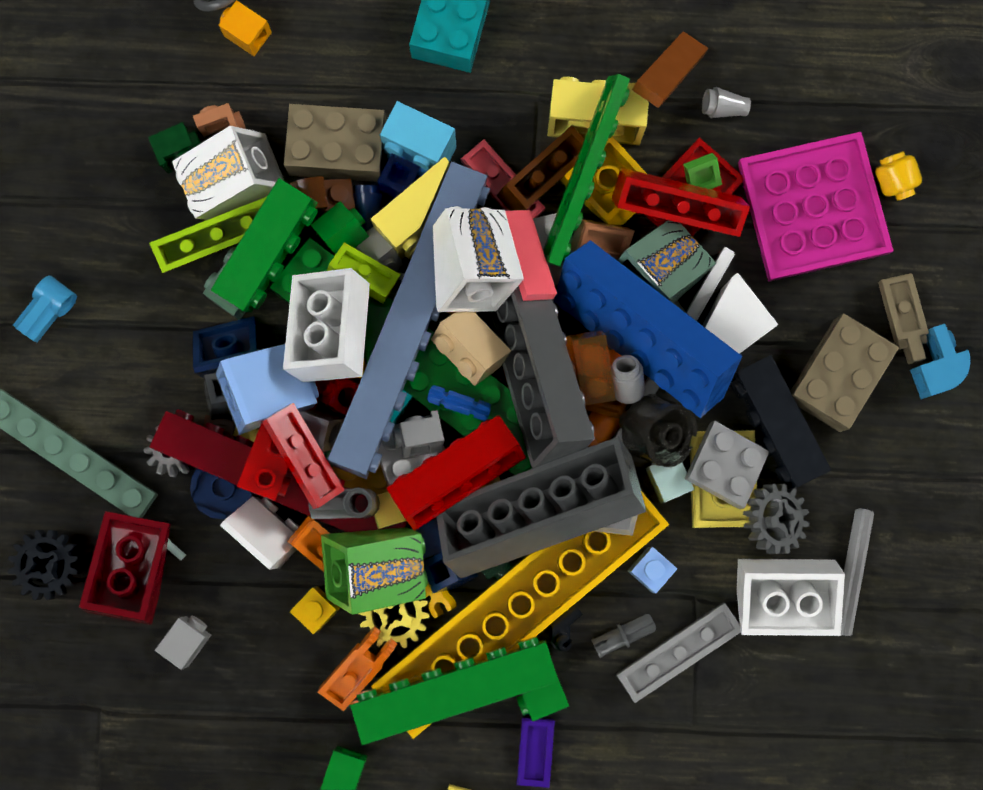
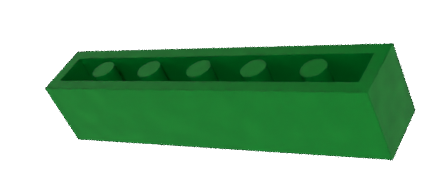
(453, 691)

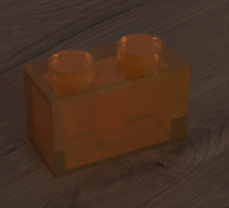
(593, 366)

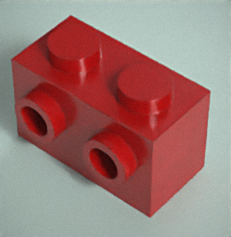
(265, 469)

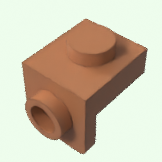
(217, 118)

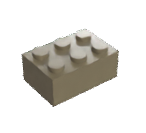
(334, 142)
(842, 372)

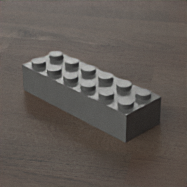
(542, 379)
(541, 508)

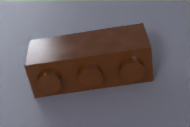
(542, 172)

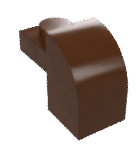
(326, 192)

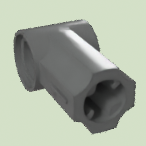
(344, 505)

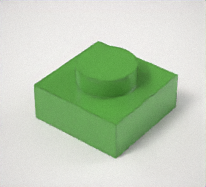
(703, 172)

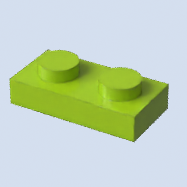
(380, 277)

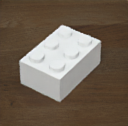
(326, 325)

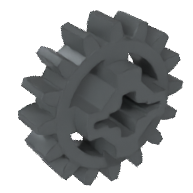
(776, 519)

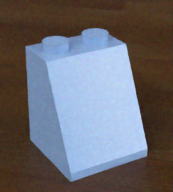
(259, 387)

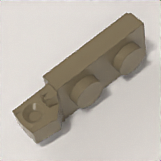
(905, 315)

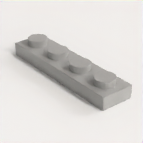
(679, 652)

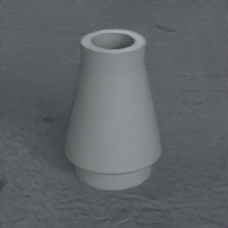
(723, 103)

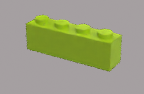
(204, 237)

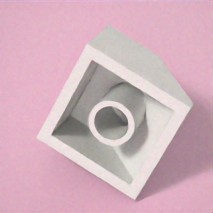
(262, 531)

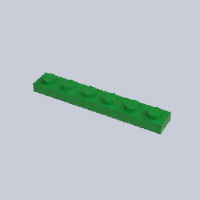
(589, 159)

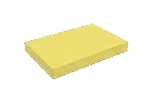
(708, 509)

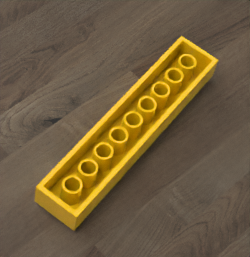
(525, 600)

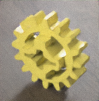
(408, 621)

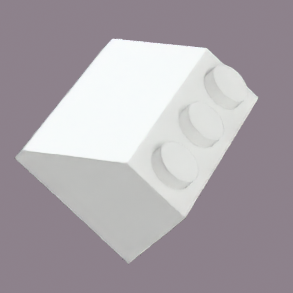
(790, 597)

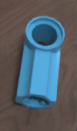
(49, 302)

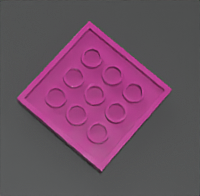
(815, 206)

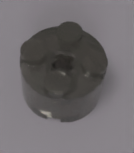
(658, 430)

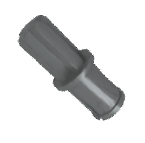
(624, 635)

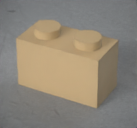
(470, 345)

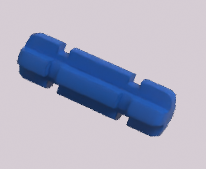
(459, 402)

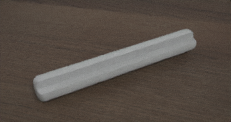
(855, 567)

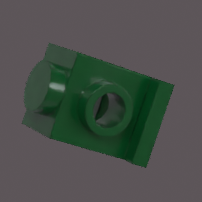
(172, 144)

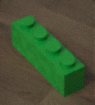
(265, 246)

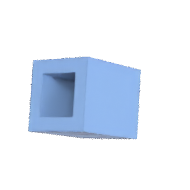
(652, 569)

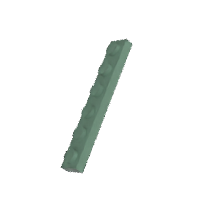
(74, 457)

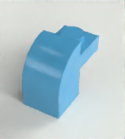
(947, 367)

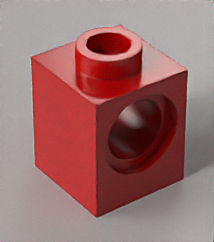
(329, 393)

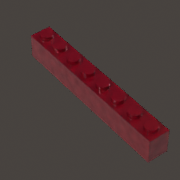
(225, 458)

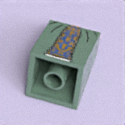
(668, 260)

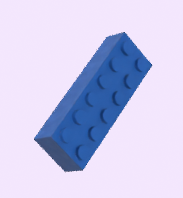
(646, 325)

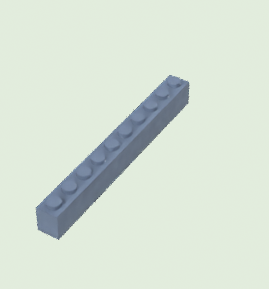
(401, 337)

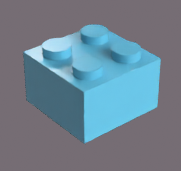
(417, 137)

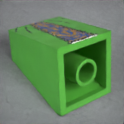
(374, 568)

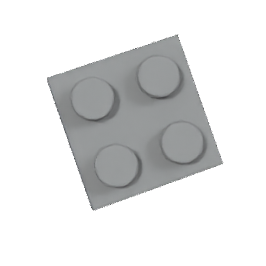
(727, 465)

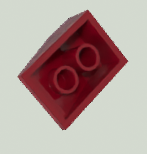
(126, 568)

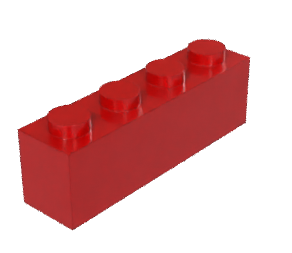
(680, 202)
(456, 472)

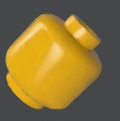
(898, 175)

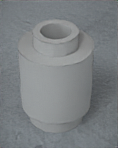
(628, 379)

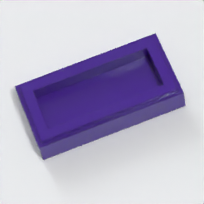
(535, 752)

